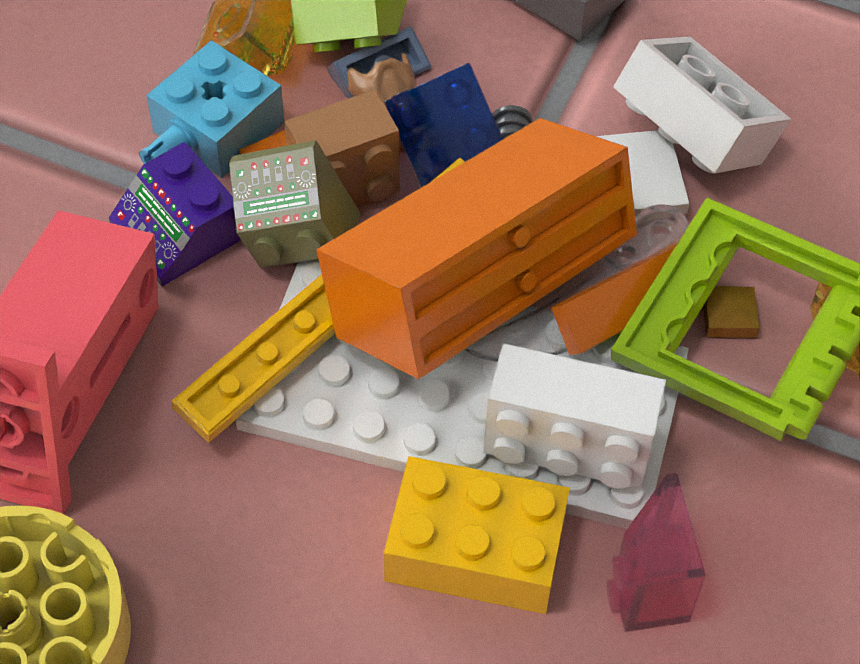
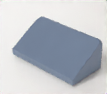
(366, 58)

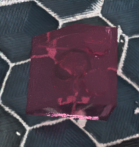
(657, 563)

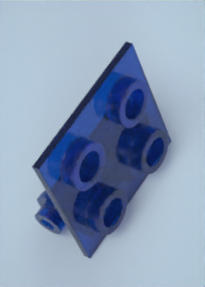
(443, 122)

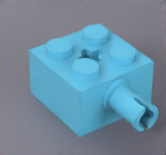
(214, 107)

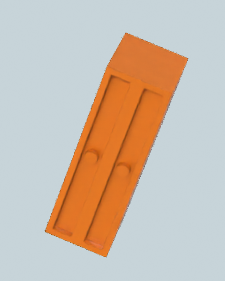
(478, 245)

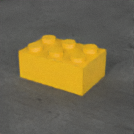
(475, 534)

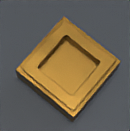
(731, 312)

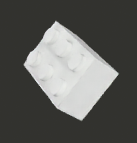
(700, 104)
(572, 416)

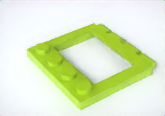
(683, 288)

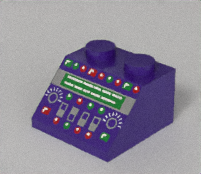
(183, 208)

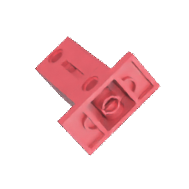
(64, 343)

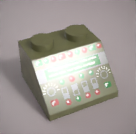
(289, 203)

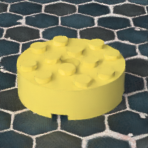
(59, 591)

